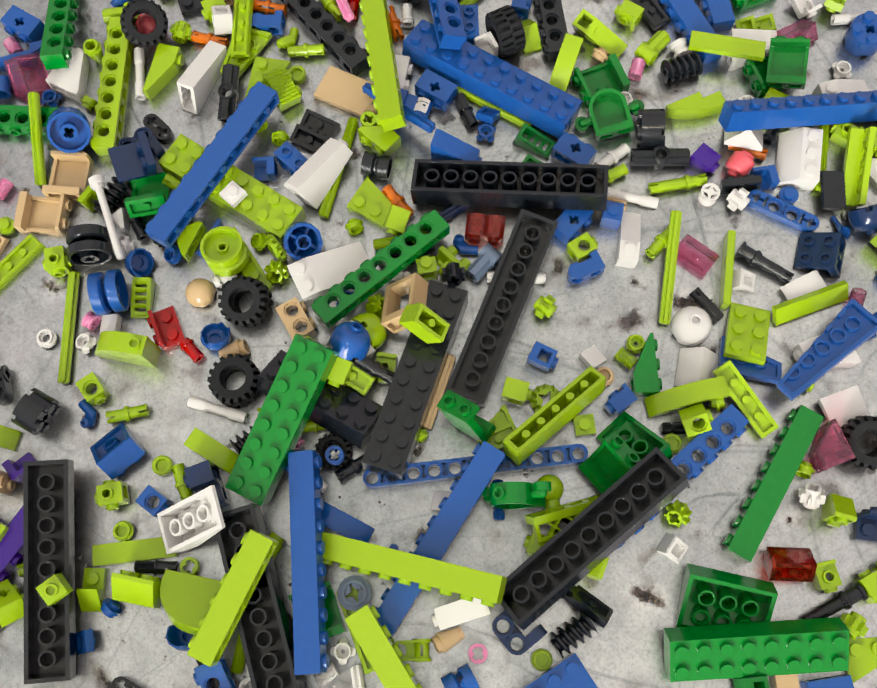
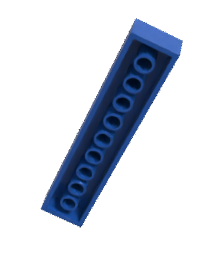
(494, 80)

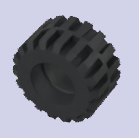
(148, 7)
(506, 29)
(231, 296)
(221, 373)
(852, 433)

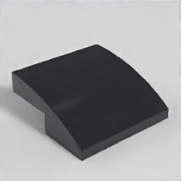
(314, 131)

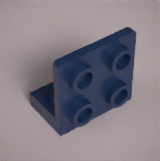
(133, 159)
(821, 251)
(866, 525)

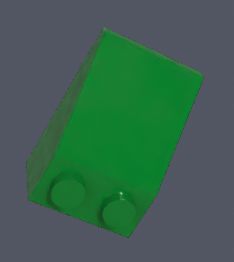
(636, 436)

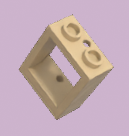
(418, 292)

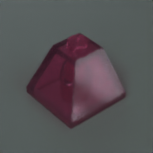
(829, 447)

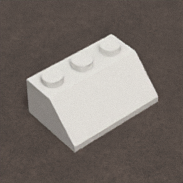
(799, 158)

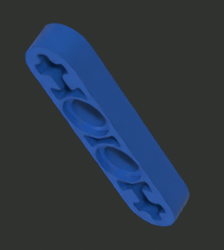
(783, 208)

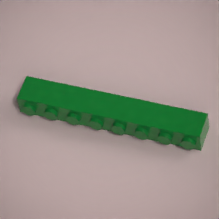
(772, 484)

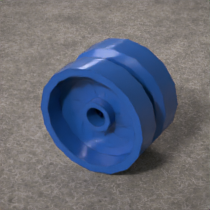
(68, 141)
(108, 292)

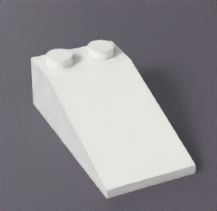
(321, 271)
(191, 521)

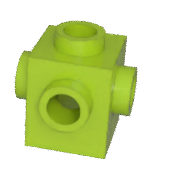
(56, 261)
(112, 495)

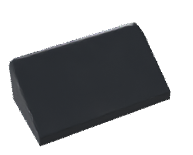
(833, 190)

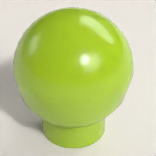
(557, 487)

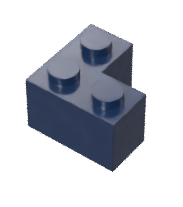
(204, 475)

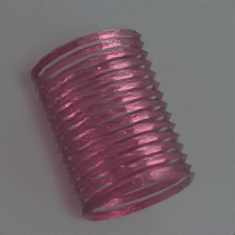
(861, 299)

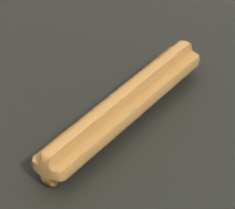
(433, 410)

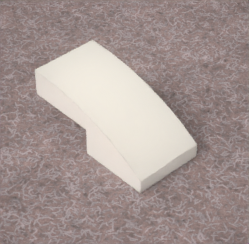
(803, 285)

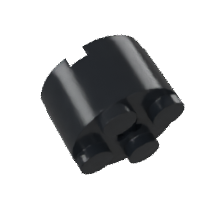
(650, 128)
(35, 412)

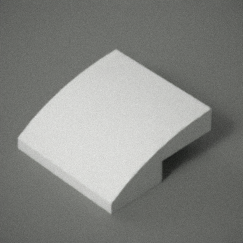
(843, 406)

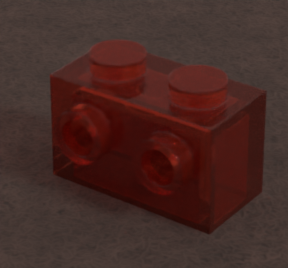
(789, 564)

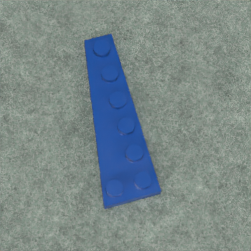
(840, 338)

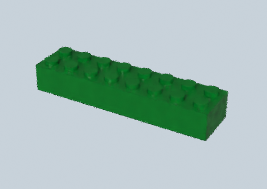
(281, 419)
(756, 649)

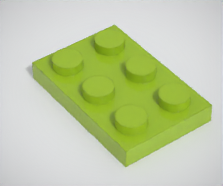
(746, 333)

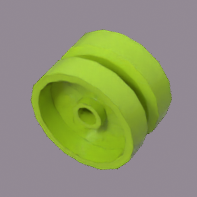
(224, 251)

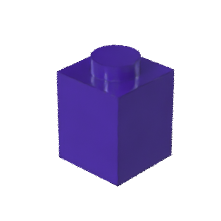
(705, 160)

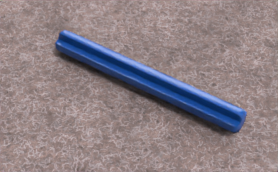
(409, 113)

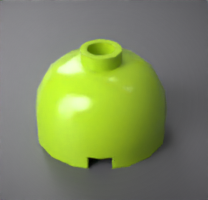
(372, 324)

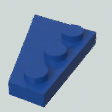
(768, 373)

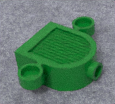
(609, 114)
(517, 495)

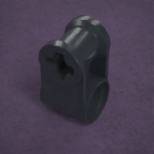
(6, 386)

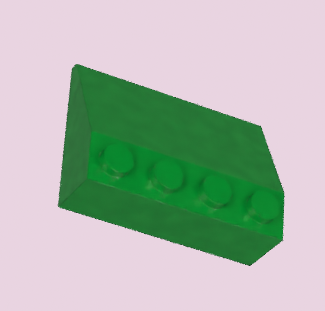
(723, 598)

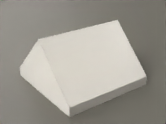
(745, 139)
(695, 365)

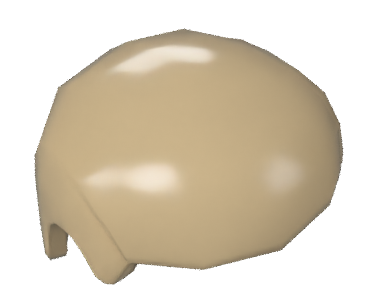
(200, 292)

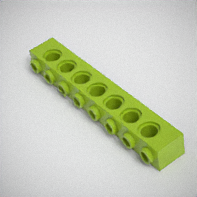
(113, 89)

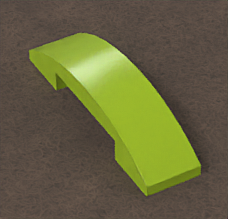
(686, 395)

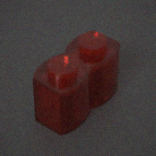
(485, 228)

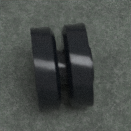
(88, 245)

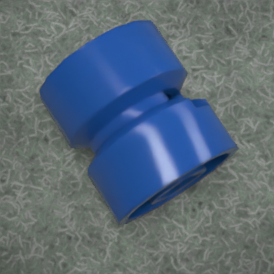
(461, 679)

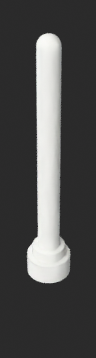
(98, 184)

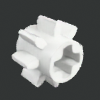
(738, 199)
(126, 245)
(812, 496)

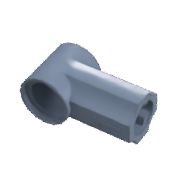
(487, 259)

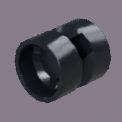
(376, 165)

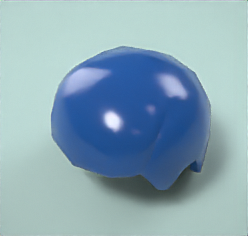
(139, 262)
(215, 336)
(178, 638)

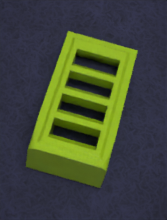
(135, 297)

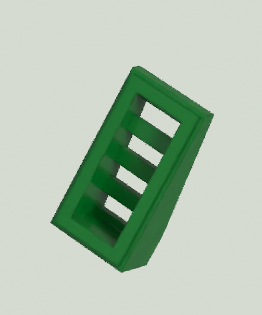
(531, 146)

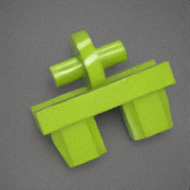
(448, 255)

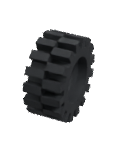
(331, 439)

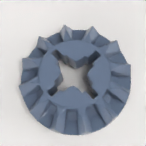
(344, 589)

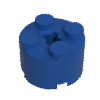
(862, 35)

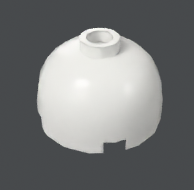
(691, 326)

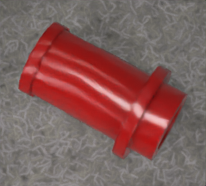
(354, 4)
(191, 349)

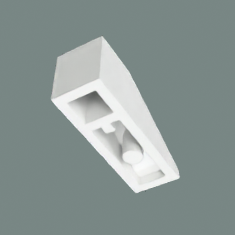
(840, 85)
(629, 240)

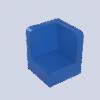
(265, 169)
(769, 177)

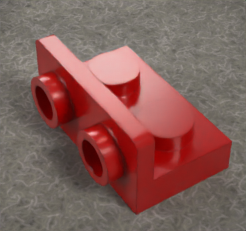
(166, 327)

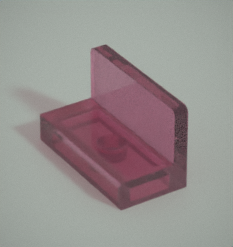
(800, 28)
(696, 255)

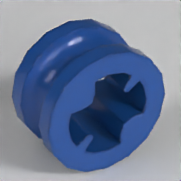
(341, 455)

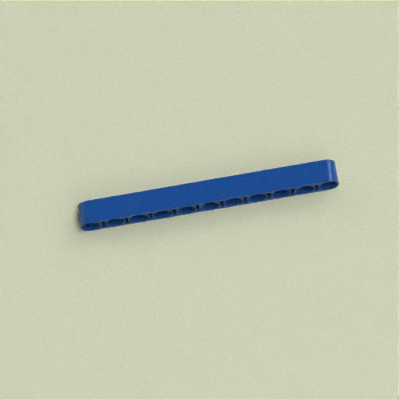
(506, 468)

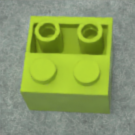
(135, 590)

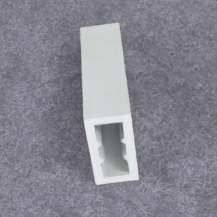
(201, 77)
(319, 172)

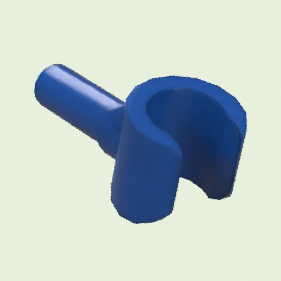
(843, 229)

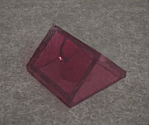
(27, 74)

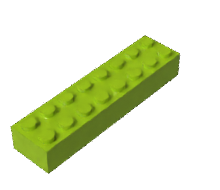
(262, 206)

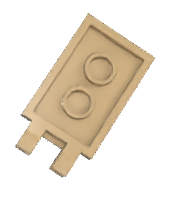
(344, 92)

